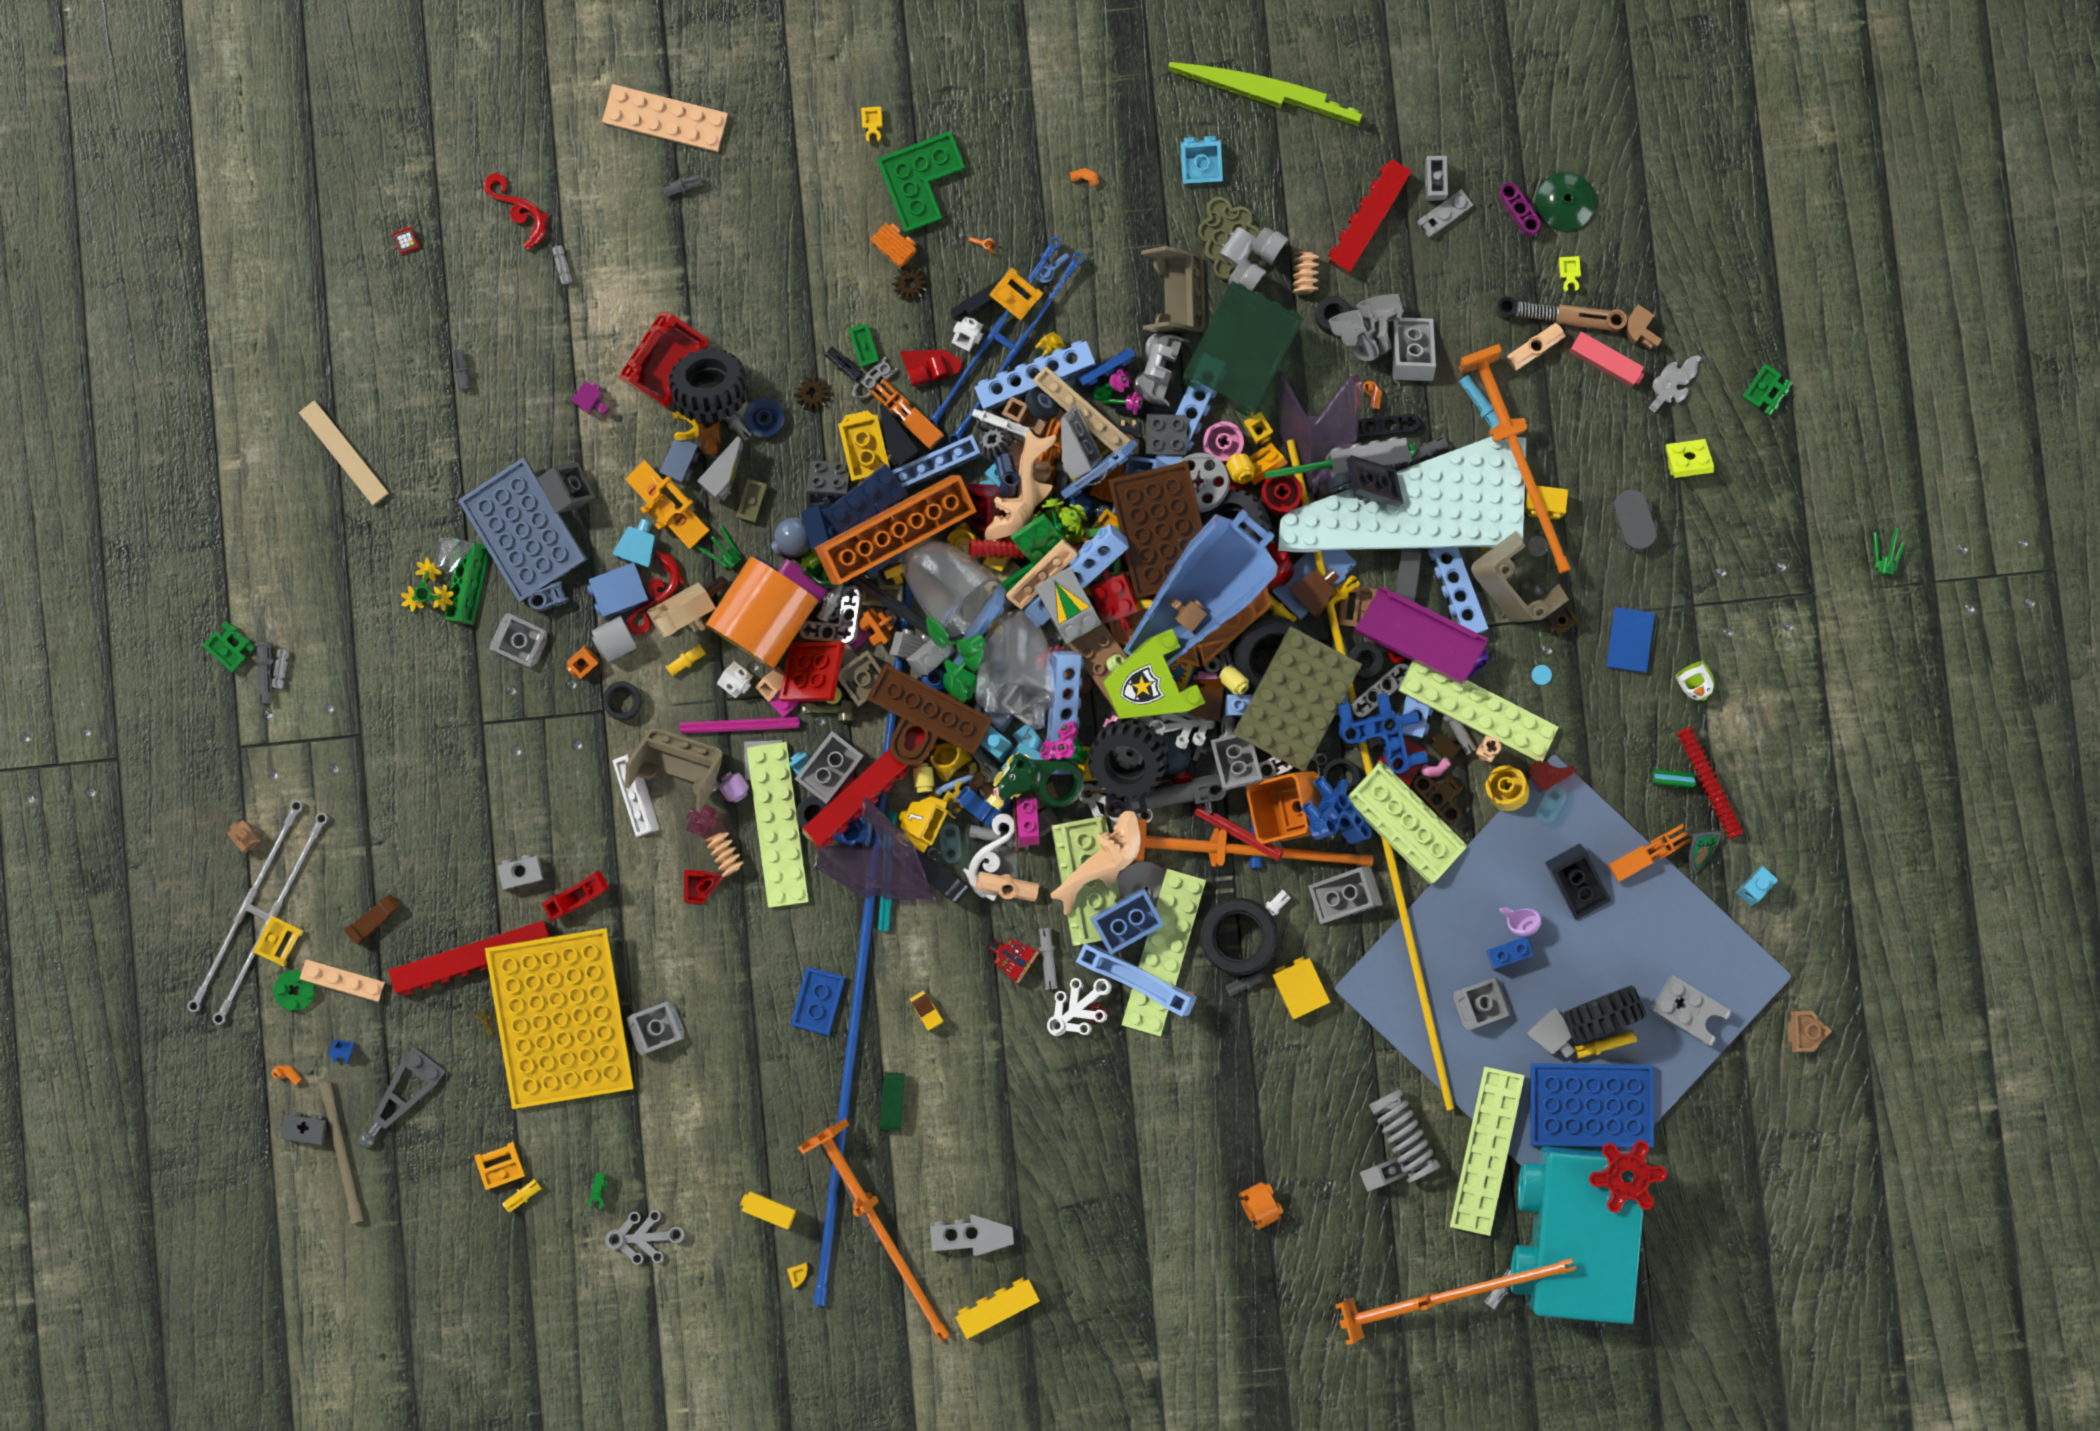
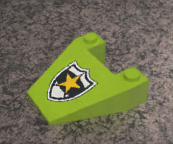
(1145, 684)

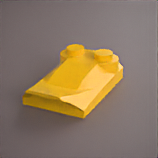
(862, 444)

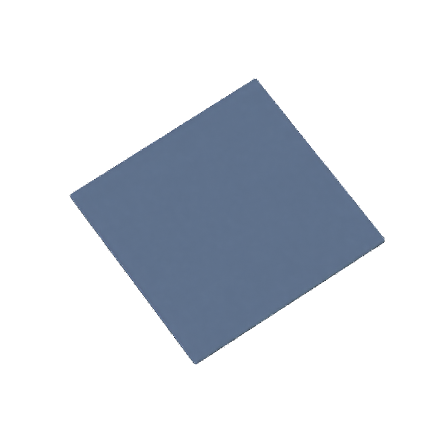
(1640, 938)

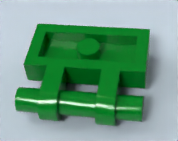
(1762, 385)
(224, 651)

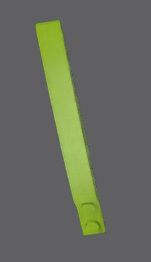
(1266, 90)

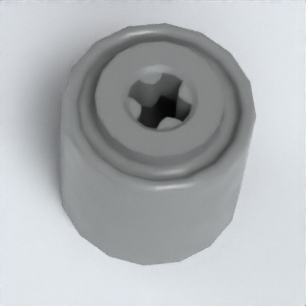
(613, 639)

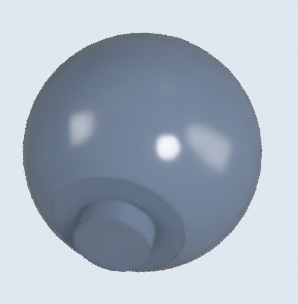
(791, 538)

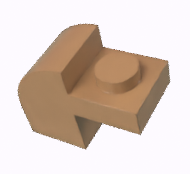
(1636, 328)
(1019, 413)

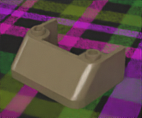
(1183, 290)
(1494, 569)
(676, 757)

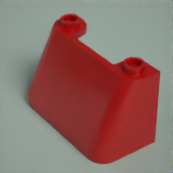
(657, 354)

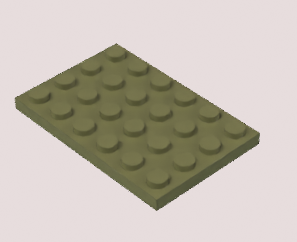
(1297, 699)

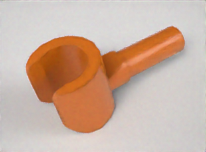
(985, 243)

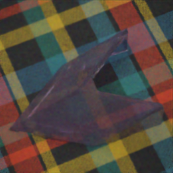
(1319, 434)
(885, 870)

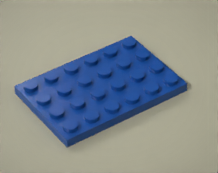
(1591, 1104)

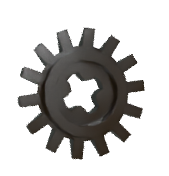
(911, 291)
(806, 399)

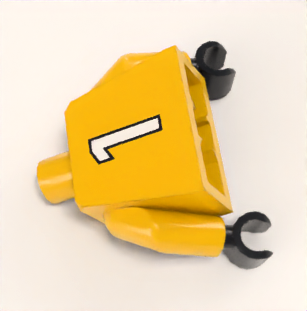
(924, 821)

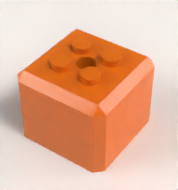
(1274, 806)

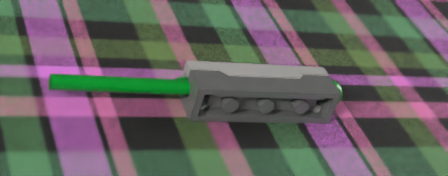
(1392, 453)

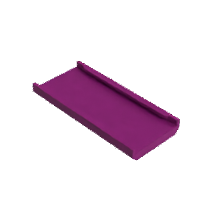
(1421, 635)

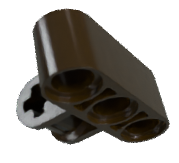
(1445, 791)

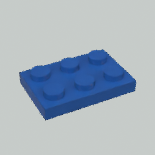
(1106, 368)

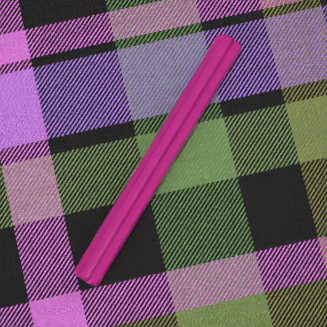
(739, 725)

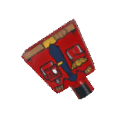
(1013, 958)

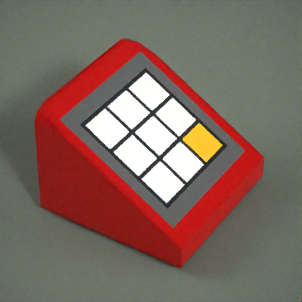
(405, 240)

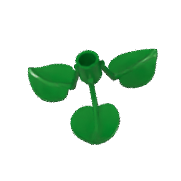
(969, 649)

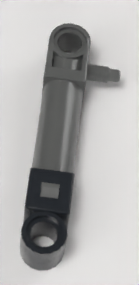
(1197, 790)

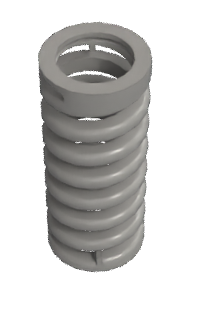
(1385, 1104)

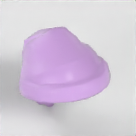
(1522, 921)

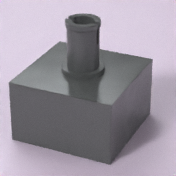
(566, 487)

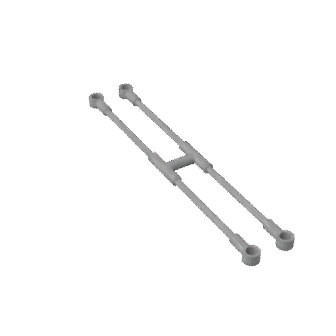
(248, 907)

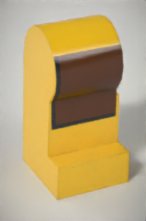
(926, 1010)

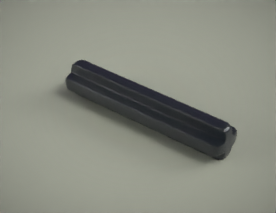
(1121, 409)

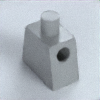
(1552, 1034)

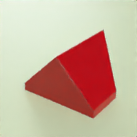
(699, 885)

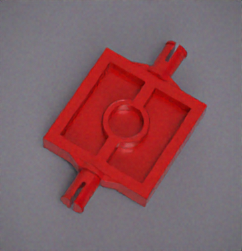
(1115, 598)

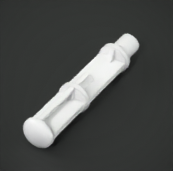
(1000, 422)

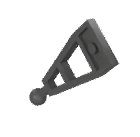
(422, 1067)

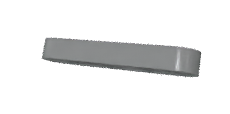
(1378, 689)

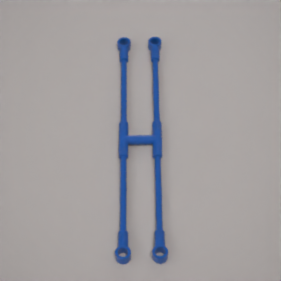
(1014, 347)

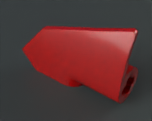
(930, 365)

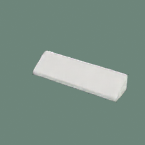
(636, 800)

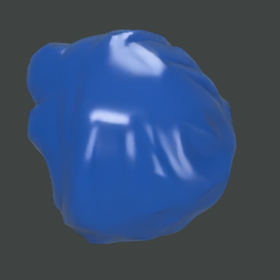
(854, 834)

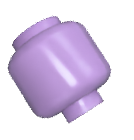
(733, 787)

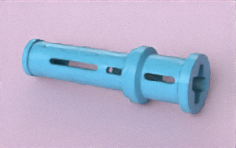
(1485, 408)

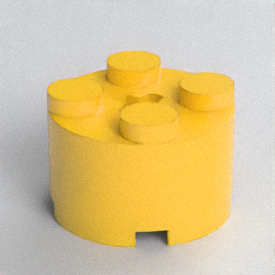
(1518, 788)

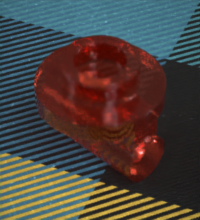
(1096, 1006)

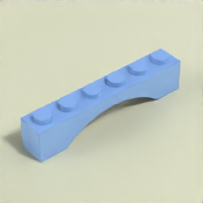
(1136, 978)

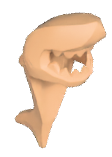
(1030, 491)
(1116, 854)

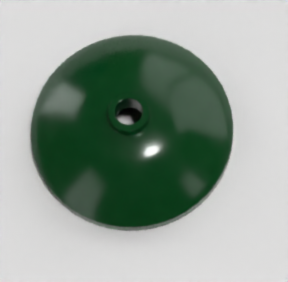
(1560, 213)

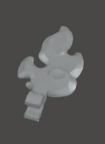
(1666, 383)

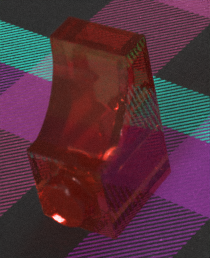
(1546, 775)

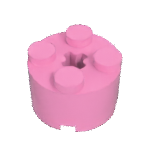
(1218, 432)

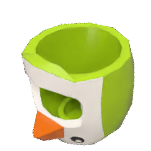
(1696, 681)

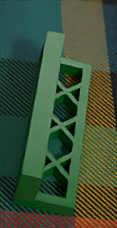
(470, 585)

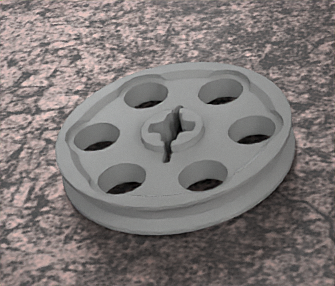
(1208, 479)

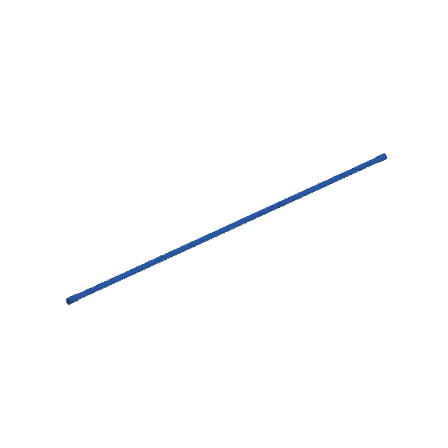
(821, 1287)

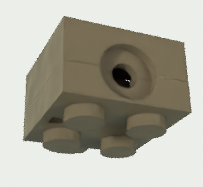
(858, 674)

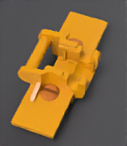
(662, 508)

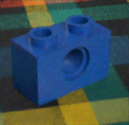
(1509, 953)

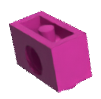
(1027, 821)

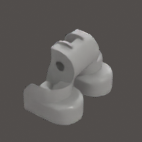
(1242, 244)
(1371, 342)
(1154, 380)

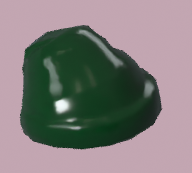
(818, 576)

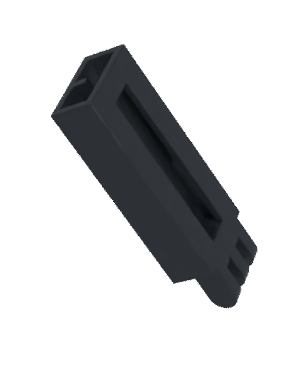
(978, 301)

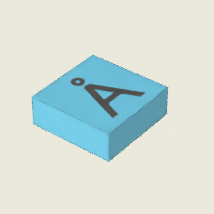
(1024, 735)

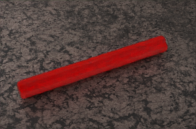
(1238, 832)

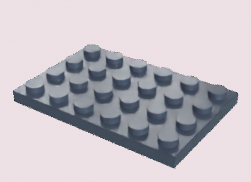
(522, 530)

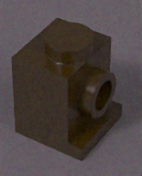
(1570, 621)
(1445, 746)

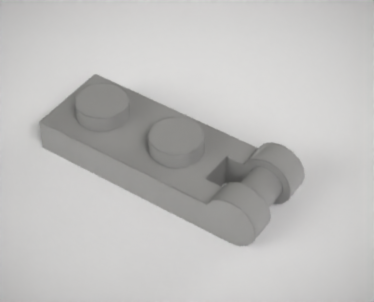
(1445, 213)

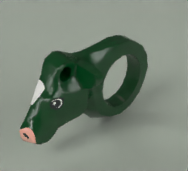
(1032, 774)

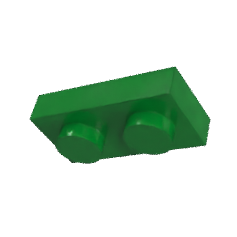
(863, 345)

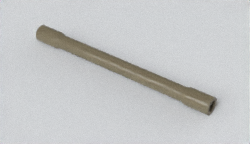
(329, 1101)

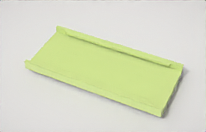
(1406, 823)
(1074, 845)

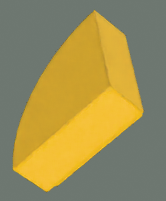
(798, 1274)

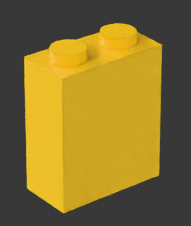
(1300, 987)
(768, 1209)

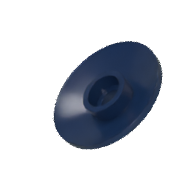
(764, 407)

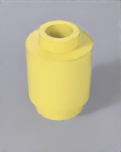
(1234, 680)
(923, 778)

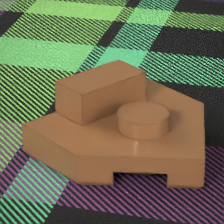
(1806, 1031)

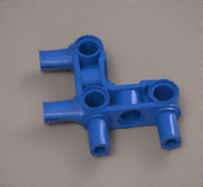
(1391, 738)
(1336, 813)

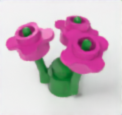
(1118, 382)
(1064, 746)

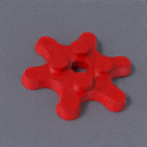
(1642, 1176)

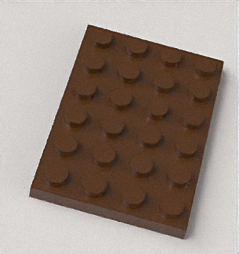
(1158, 518)

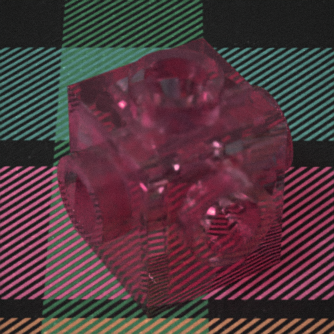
(701, 821)

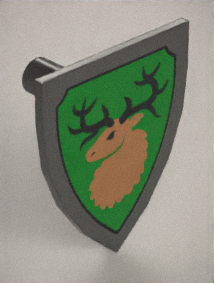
(1702, 847)

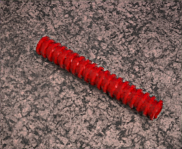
(1002, 549)
(1710, 783)

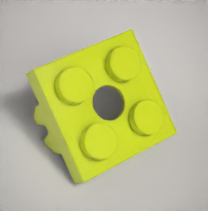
(1681, 466)

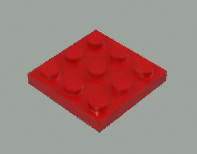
(812, 671)

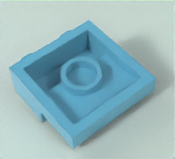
(1201, 160)

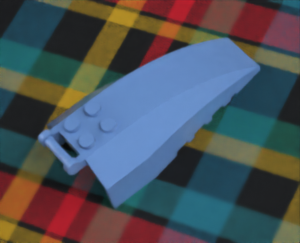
(1220, 570)

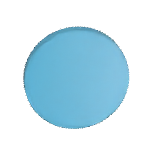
(1541, 674)

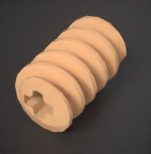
(1305, 273)
(724, 853)

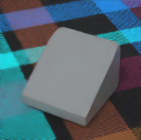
(1045, 820)

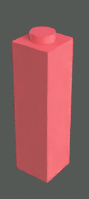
(1607, 360)

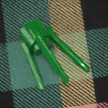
(730, 558)
(1888, 564)

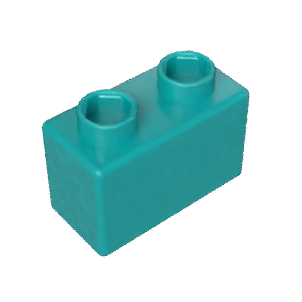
(1576, 1224)

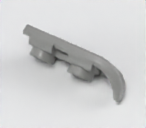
(869, 381)

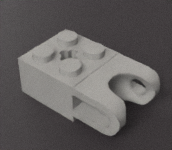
(1694, 1012)

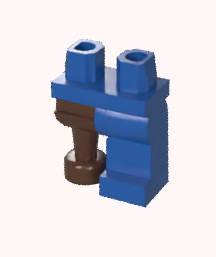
(980, 807)

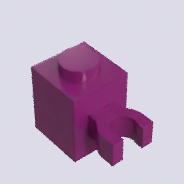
(589, 397)

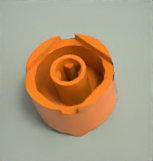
(1260, 1205)

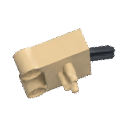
(686, 608)

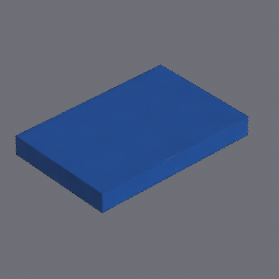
(1630, 640)
(817, 1001)

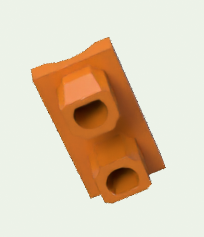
(880, 624)

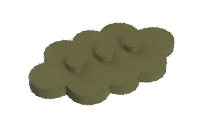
(1216, 229)

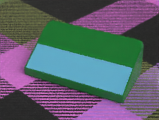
(1673, 778)

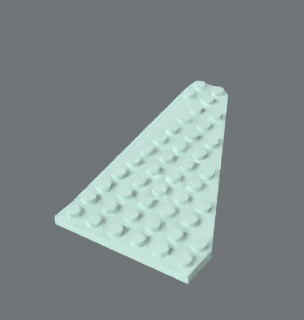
(1448, 502)

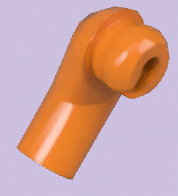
(1087, 174)
(1375, 394)
(286, 1071)

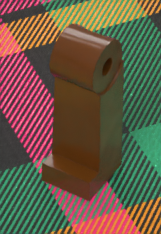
(372, 919)

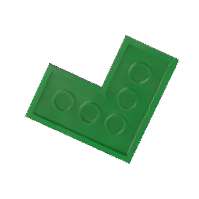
(909, 174)
(1035, 542)

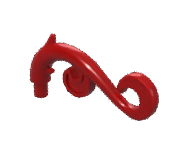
(520, 203)
(675, 578)

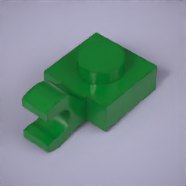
(600, 1184)

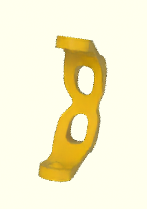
(693, 433)

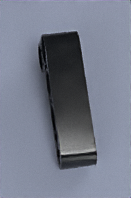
(942, 879)

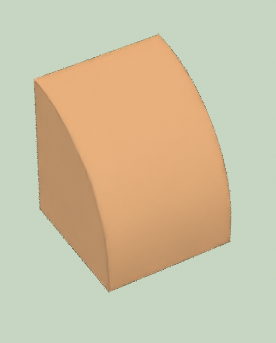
(771, 684)

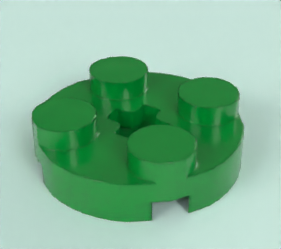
(293, 1002)

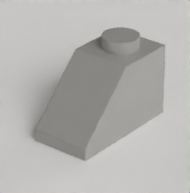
(1382, 1174)

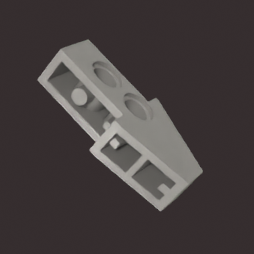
(989, 1238)

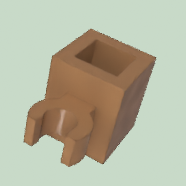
(1189, 613)
(243, 836)

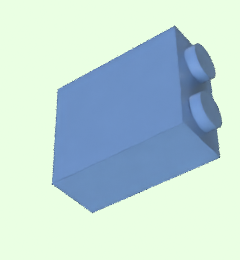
(618, 591)

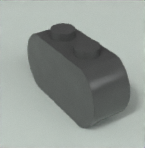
(1634, 520)

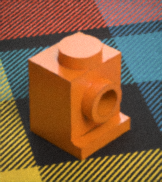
(580, 670)

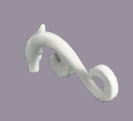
(986, 852)

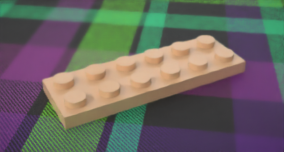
(665, 118)

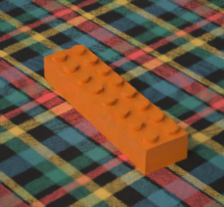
(895, 529)

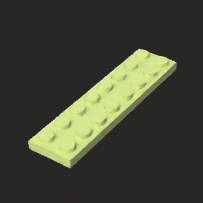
(1480, 711)
(777, 824)
(1165, 947)
(1487, 1151)

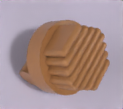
(1040, 471)

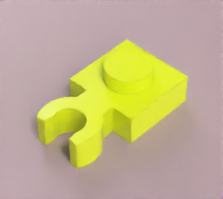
(1570, 269)

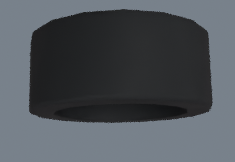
(617, 686)
(1346, 763)

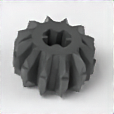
(995, 443)

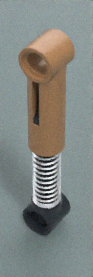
(1563, 314)

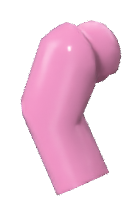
(1435, 771)

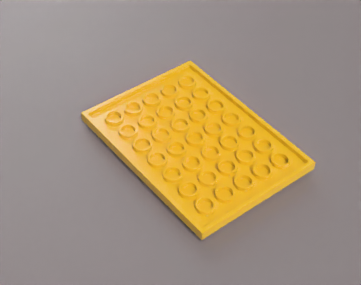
(559, 1018)

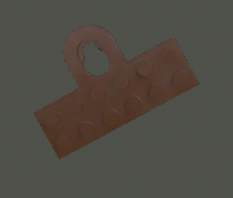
(929, 710)

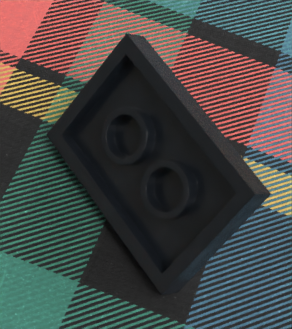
(1374, 481)

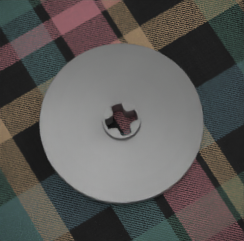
(1141, 876)

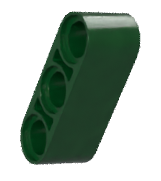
(892, 1101)

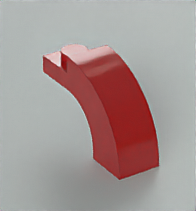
(576, 896)

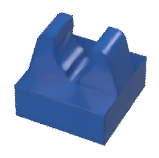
(341, 1049)

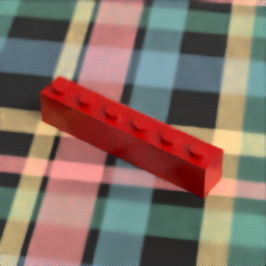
(1369, 216)

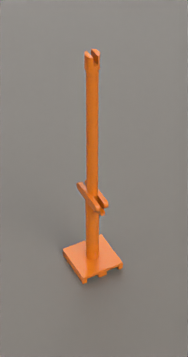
(1508, 430)
(1218, 847)
(863, 1205)
(1354, 1320)

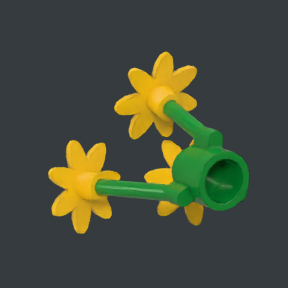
(424, 592)

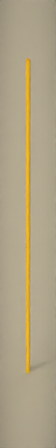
(1387, 847)

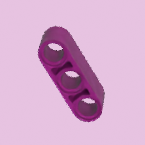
(1519, 200)
(795, 574)

